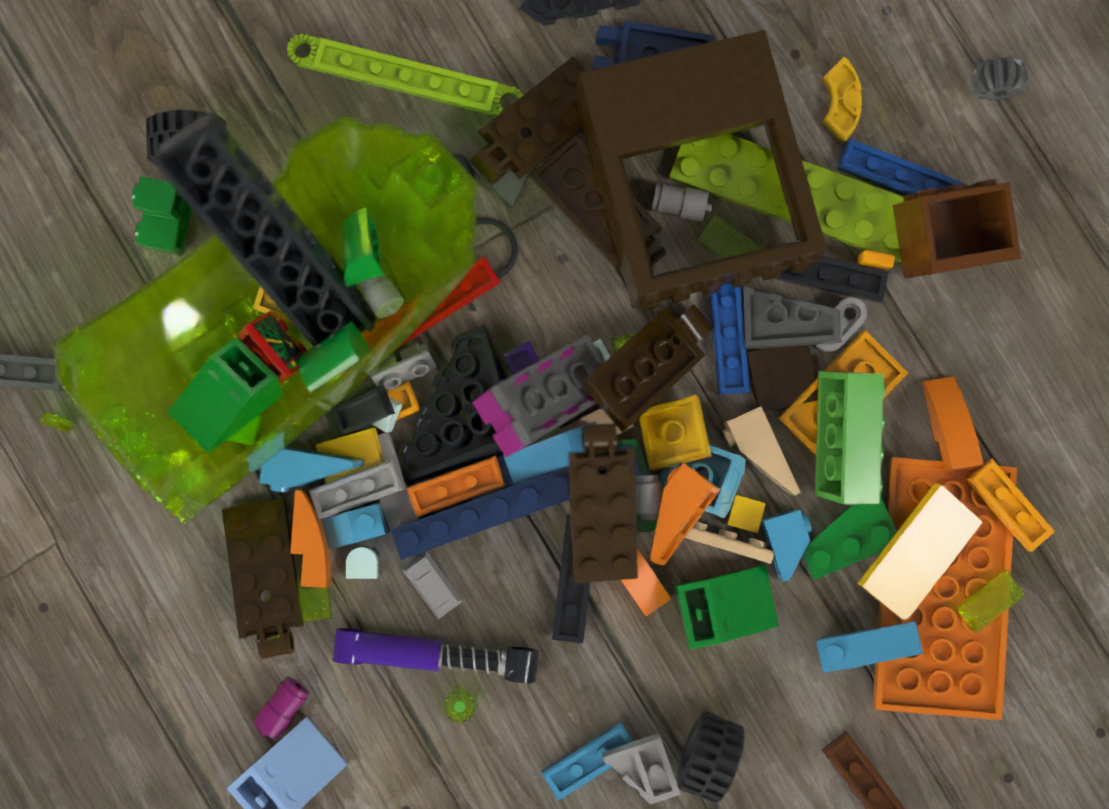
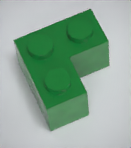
(164, 216)

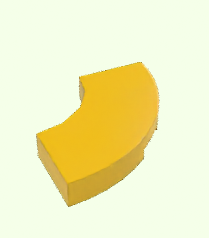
(845, 99)

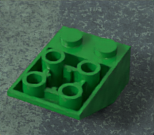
(225, 396)
(726, 606)

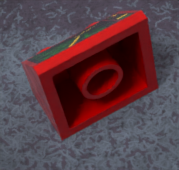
(273, 345)

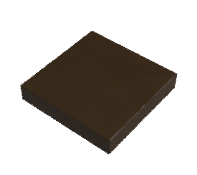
(781, 375)

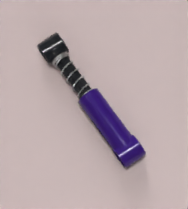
(361, 647)

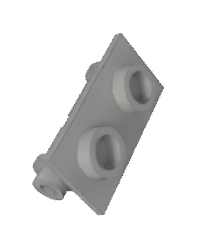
(415, 363)

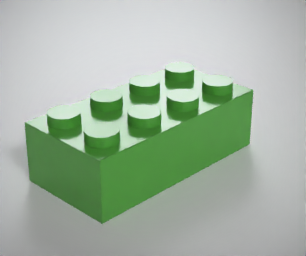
(849, 436)

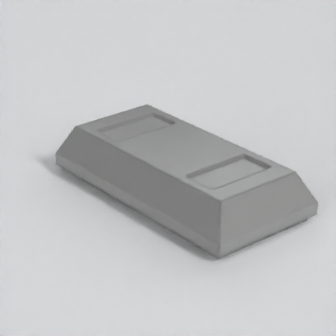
(432, 585)

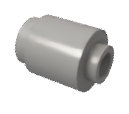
(648, 496)

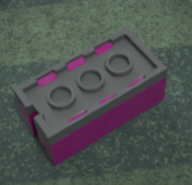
(540, 396)

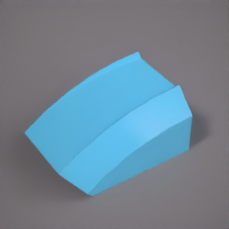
(723, 470)

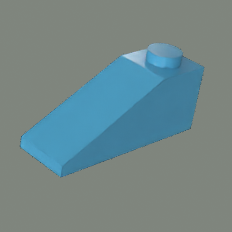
(544, 456)
(302, 466)
(869, 646)

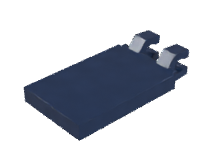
(642, 41)

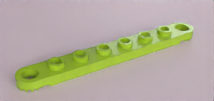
(401, 75)

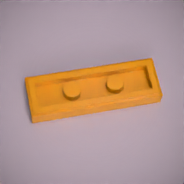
(1010, 505)

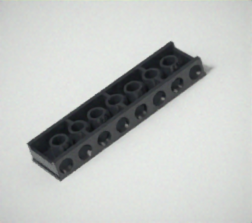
(261, 230)

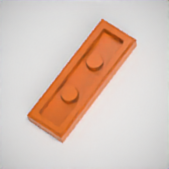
(456, 486)

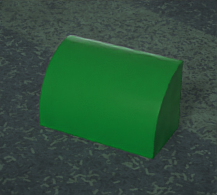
(360, 248)
(332, 356)

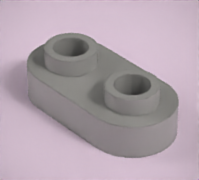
(848, 326)

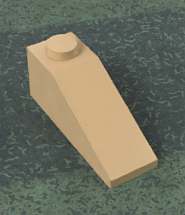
(758, 445)

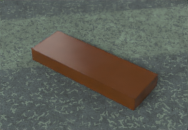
(860, 774)

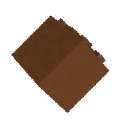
(956, 228)

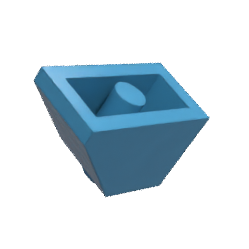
(355, 526)
(787, 539)

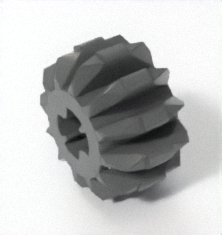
(999, 78)

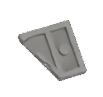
(645, 767)

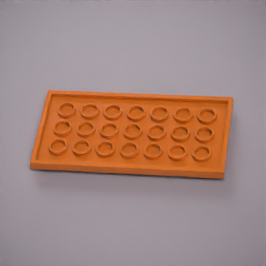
(958, 669)

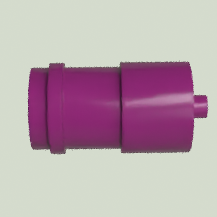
(280, 709)

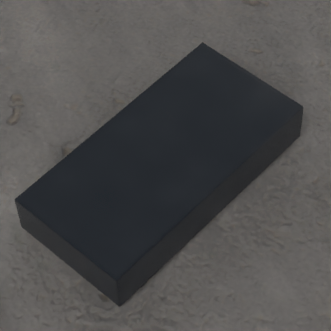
(362, 410)

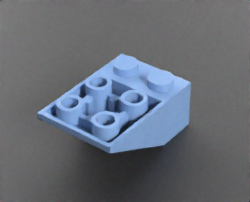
(289, 771)

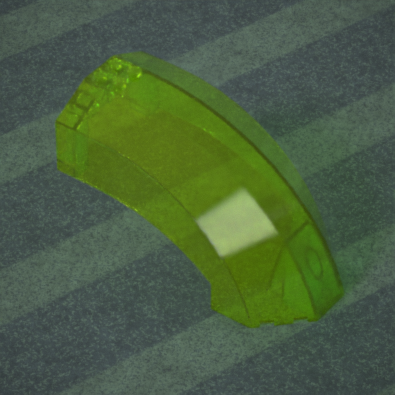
(121, 360)

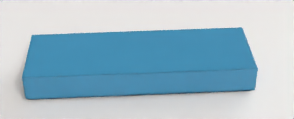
(584, 762)

